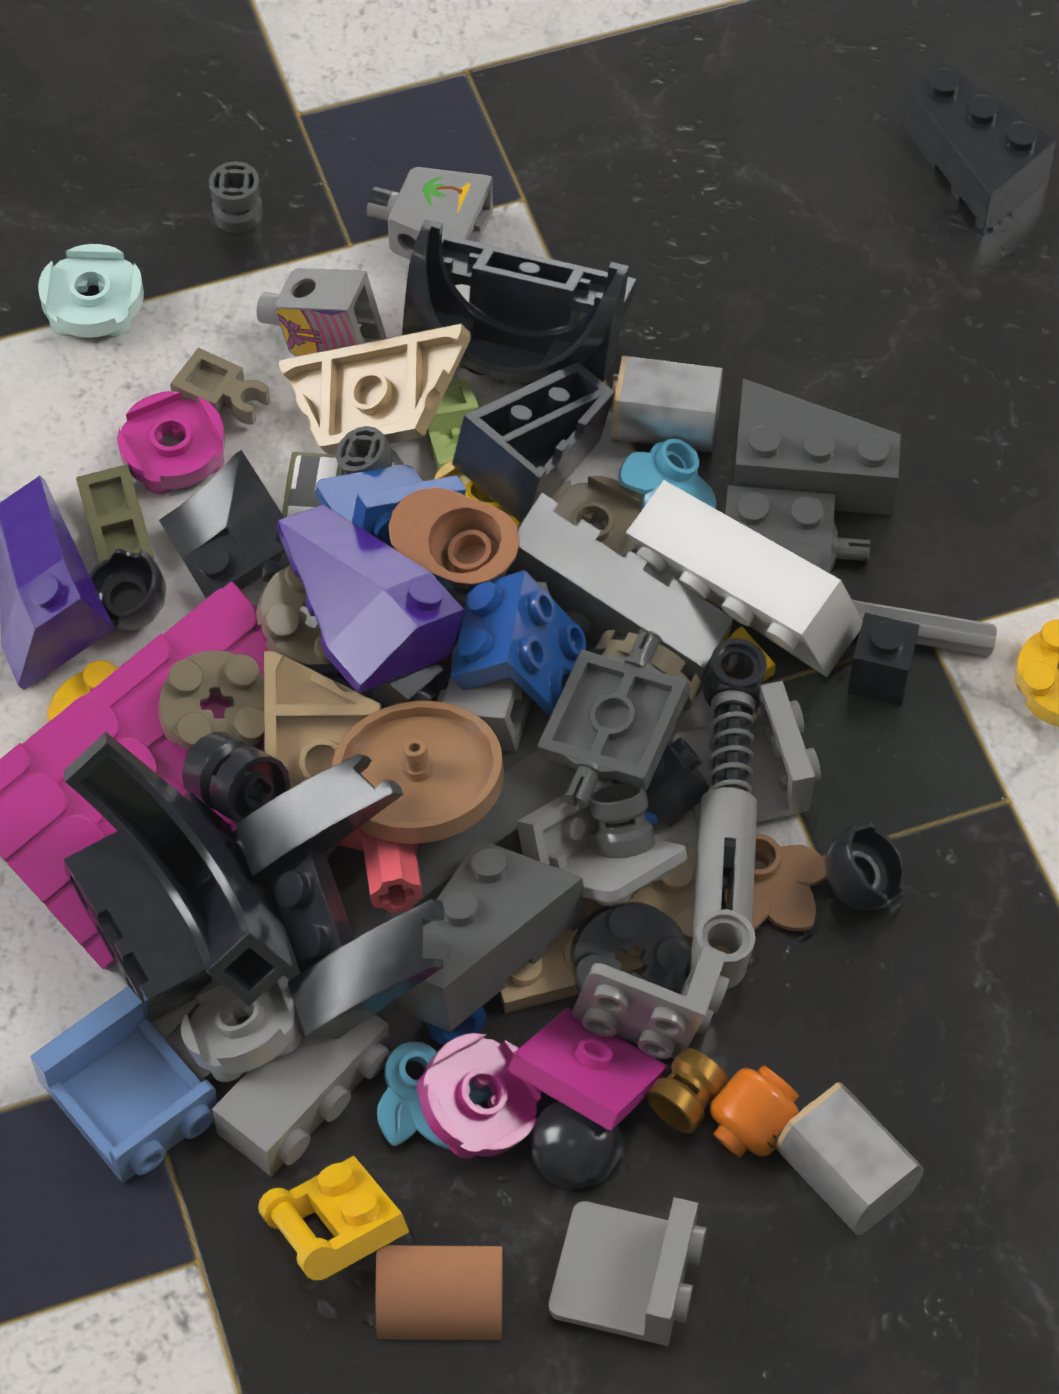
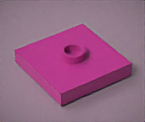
(587, 1071)

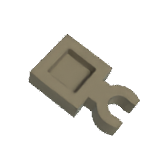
(220, 384)

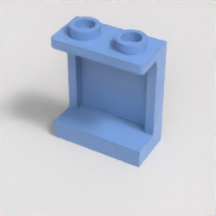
(124, 1086)

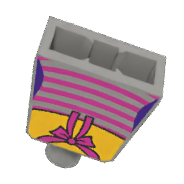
(323, 310)

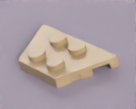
(377, 384)
(307, 716)

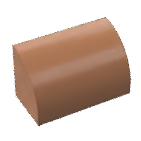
(439, 1292)

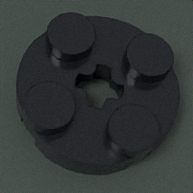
(624, 926)

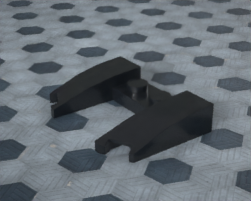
(339, 975)

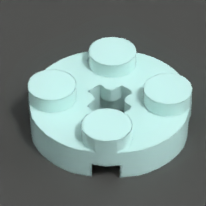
(95, 315)

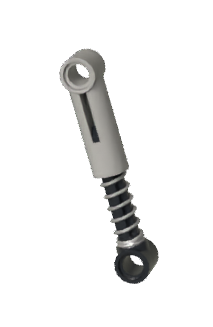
(728, 809)

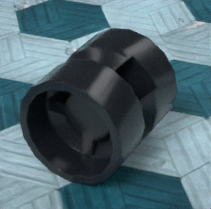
(233, 775)

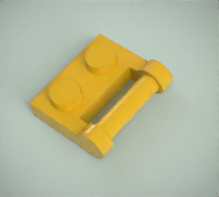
(348, 1205)

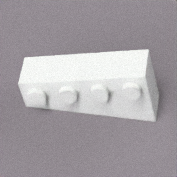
(747, 576)

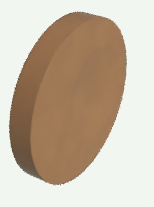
(441, 761)

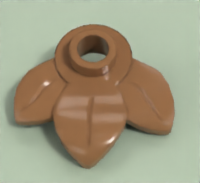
(783, 887)

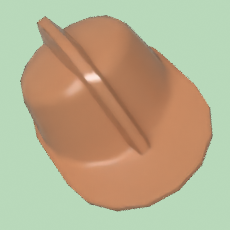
(454, 536)

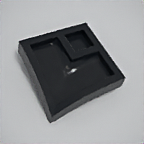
(226, 528)

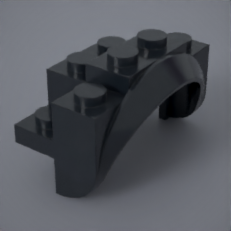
(518, 308)

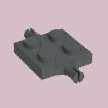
(796, 522)
(614, 718)

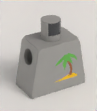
(443, 196)

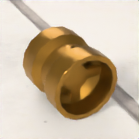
(687, 1090)

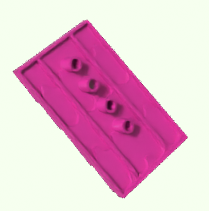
(46, 817)

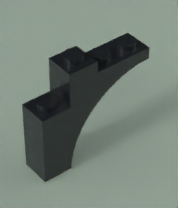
(196, 863)

